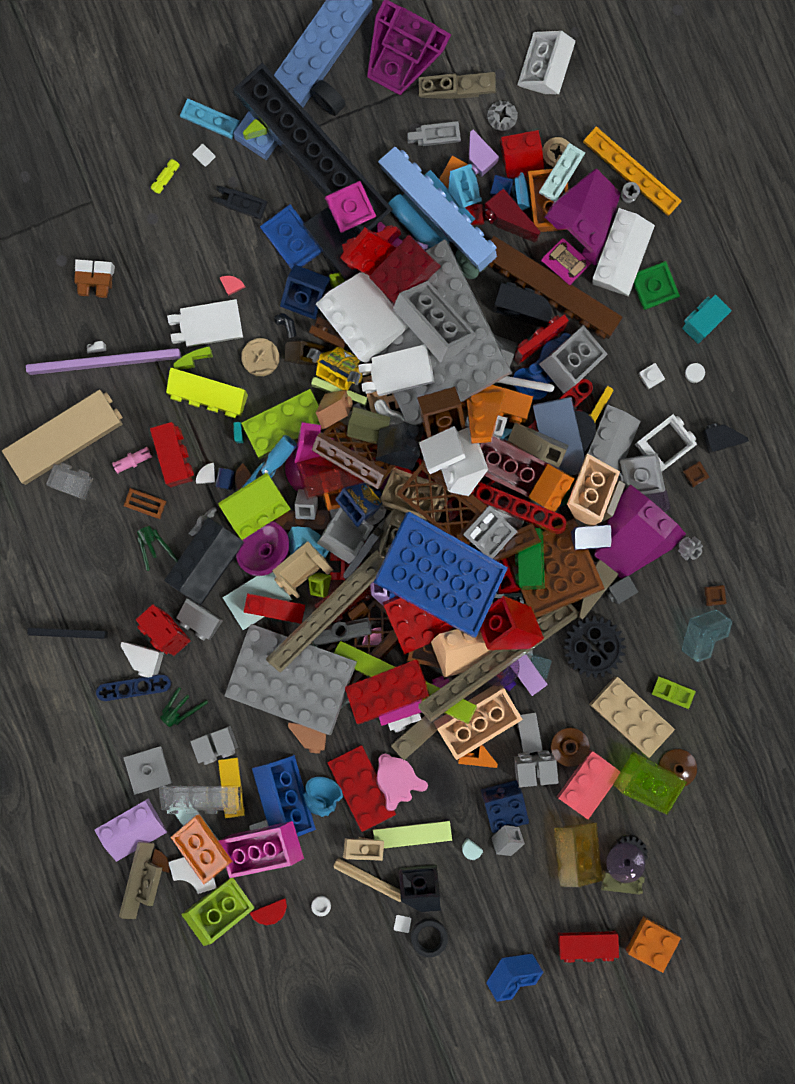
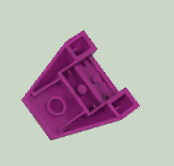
(403, 46)
(587, 213)
(638, 534)

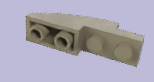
(455, 86)

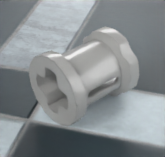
(635, 192)

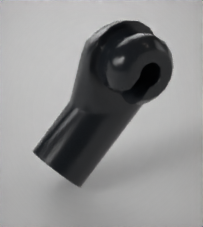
(286, 321)

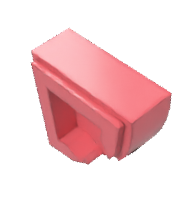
(231, 284)

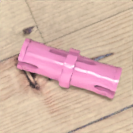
(132, 460)

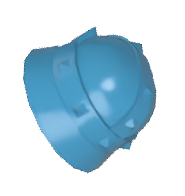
(322, 795)

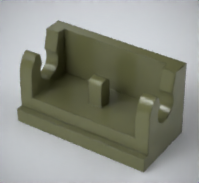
(611, 884)

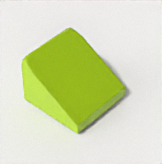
(254, 130)
(319, 584)

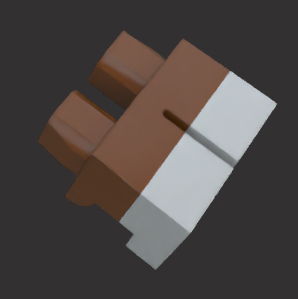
(93, 274)

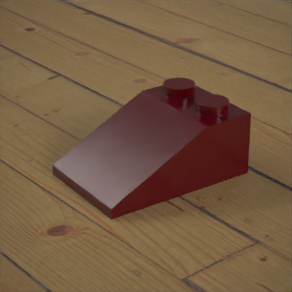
(507, 215)

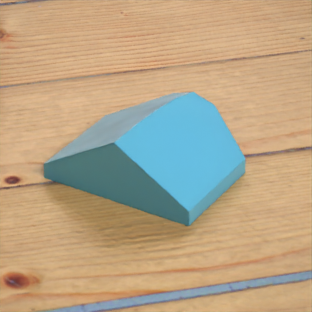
(464, 186)

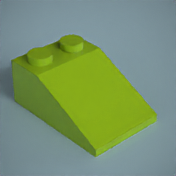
(218, 911)

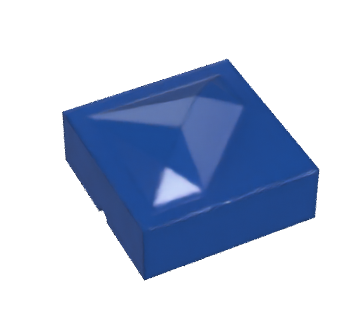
(501, 183)

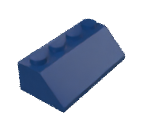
(282, 794)

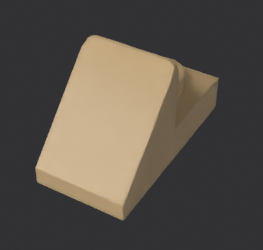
(363, 849)

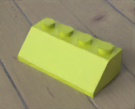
(206, 393)

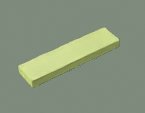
(414, 834)

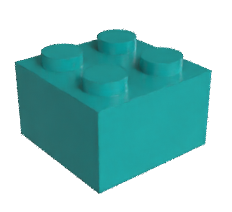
(710, 314)

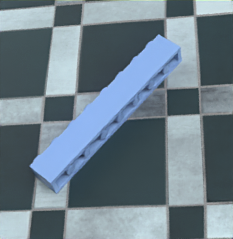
(438, 208)

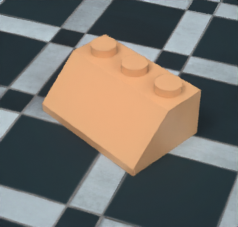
(592, 490)
(458, 651)

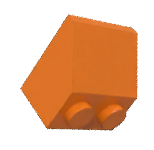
(551, 487)

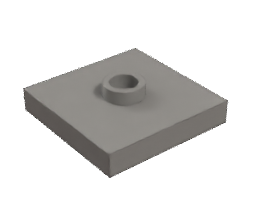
(643, 473)
(147, 770)

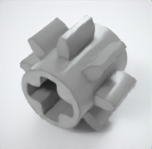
(690, 548)

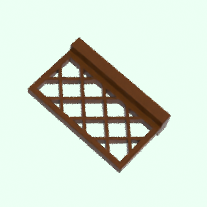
(352, 460)
(470, 501)
(382, 649)

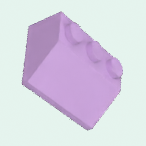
(126, 830)

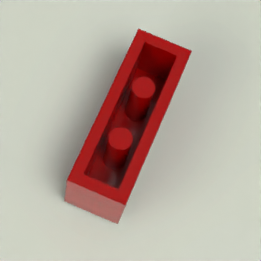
(588, 946)

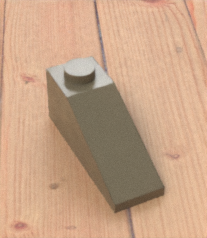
(607, 576)
(414, 737)

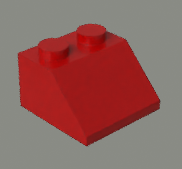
(522, 153)

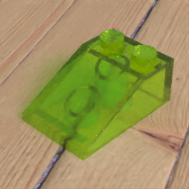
(649, 783)

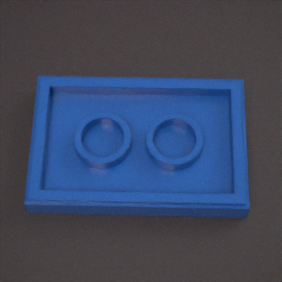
(290, 237)

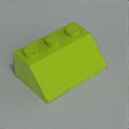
(254, 506)

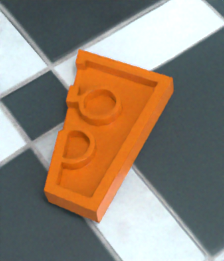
(483, 415)

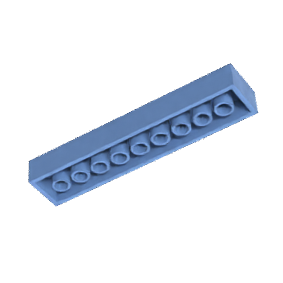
(311, 59)

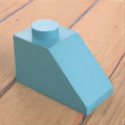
(300, 535)

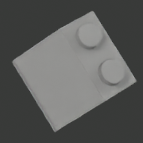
(199, 619)

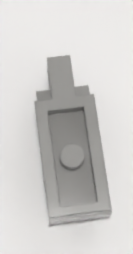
(435, 134)

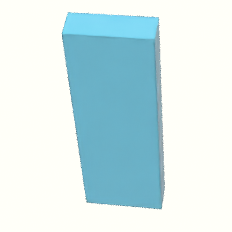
(209, 118)

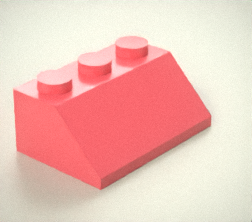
(589, 784)

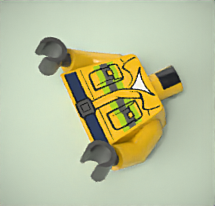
(337, 367)

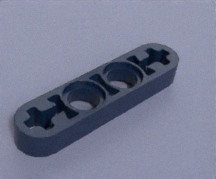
(133, 685)

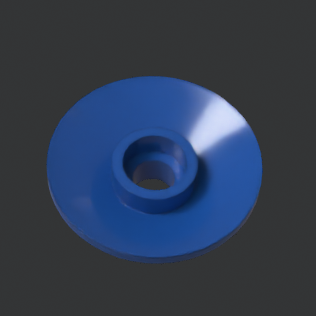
(524, 374)

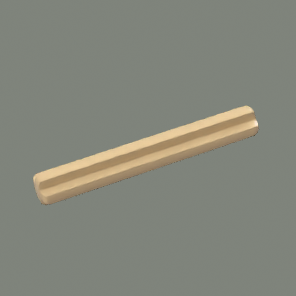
(368, 879)

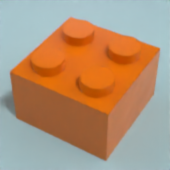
(653, 944)

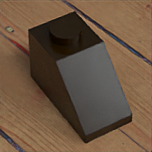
(297, 351)

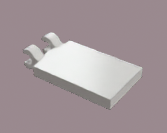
(207, 323)
(398, 371)

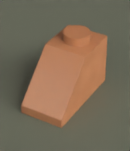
(333, 408)
(308, 737)

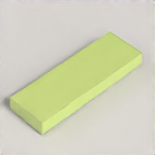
(328, 387)

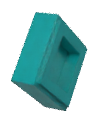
(238, 432)

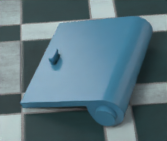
(417, 222)

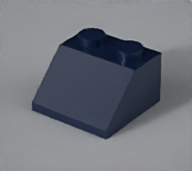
(303, 291)

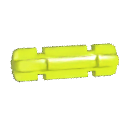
(165, 176)

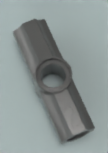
(354, 629)

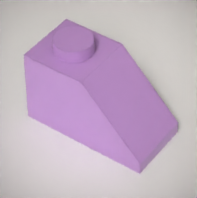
(480, 155)

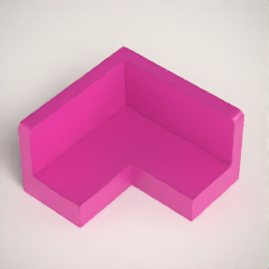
(306, 440)

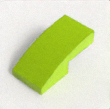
(188, 360)
(673, 693)

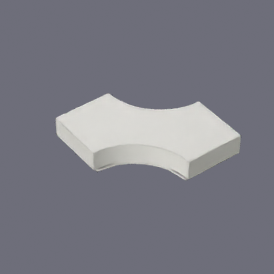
(183, 871)

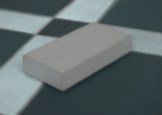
(529, 733)

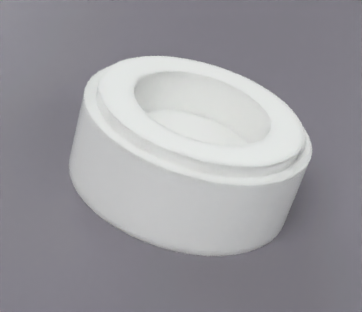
(695, 373)
(321, 906)

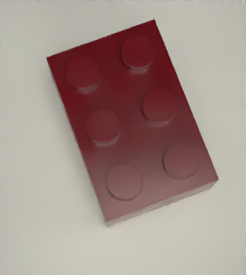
(404, 269)

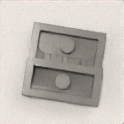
(490, 532)

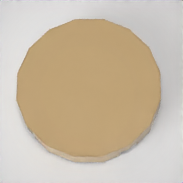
(260, 357)

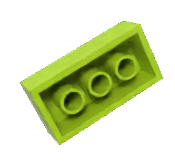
(284, 419)

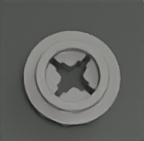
(494, 118)

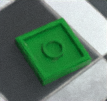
(655, 286)

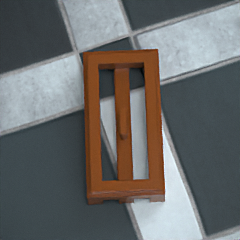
(129, 498)

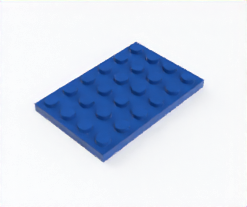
(440, 574)

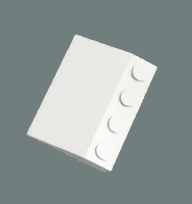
(362, 316)

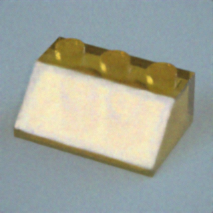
(578, 854)

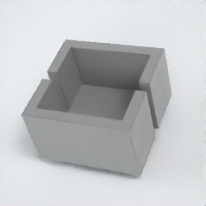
(344, 537)
(214, 744)
(545, 767)

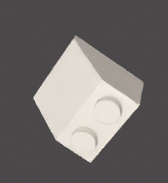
(143, 659)

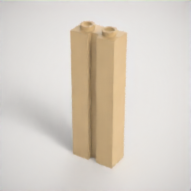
(63, 436)

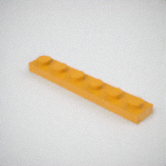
(632, 171)

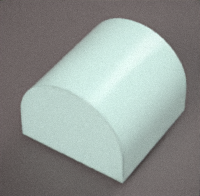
(471, 850)

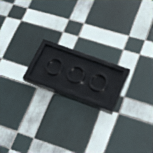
(329, 239)

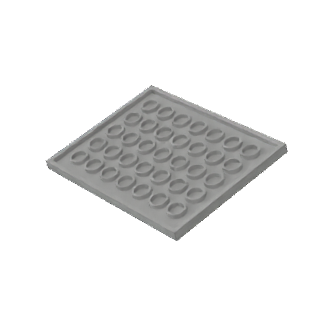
(476, 365)

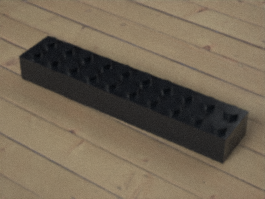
(304, 139)

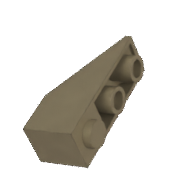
(538, 444)
(390, 530)

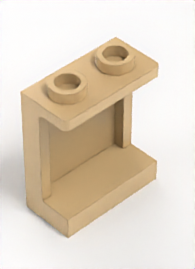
(299, 567)

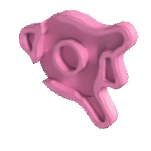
(396, 780)

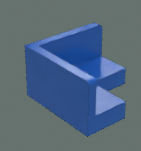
(512, 974)

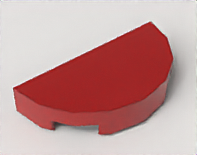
(270, 913)

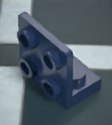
(505, 805)

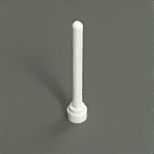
(527, 383)

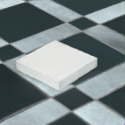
(442, 450)

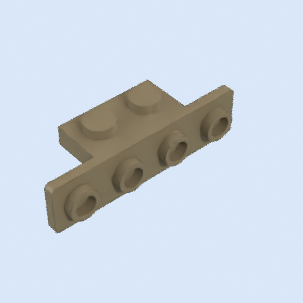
(142, 881)

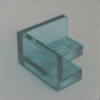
(704, 632)

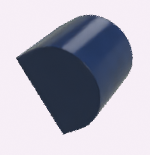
(225, 479)

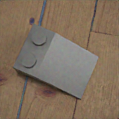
(573, 359)

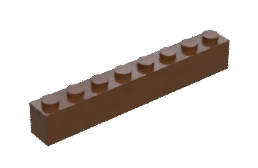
(554, 289)

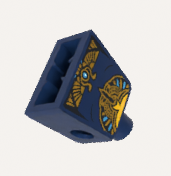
(359, 502)

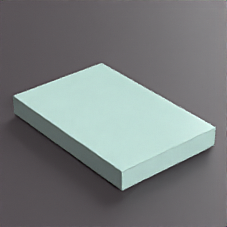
(260, 586)

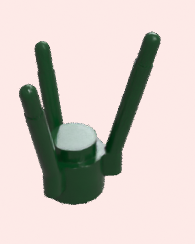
(148, 536)
(170, 715)

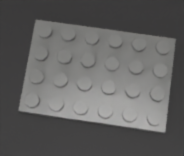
(304, 692)

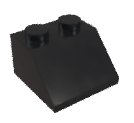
(399, 445)

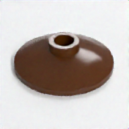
(580, 747)
(676, 757)

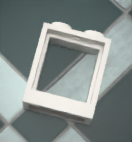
(677, 424)

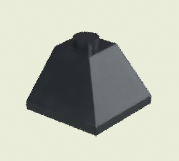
(420, 888)

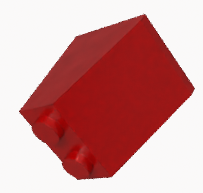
(510, 626)

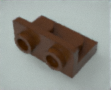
(327, 333)

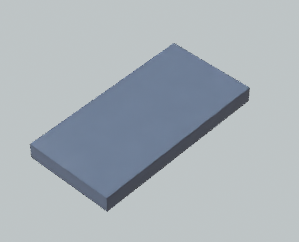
(559, 422)

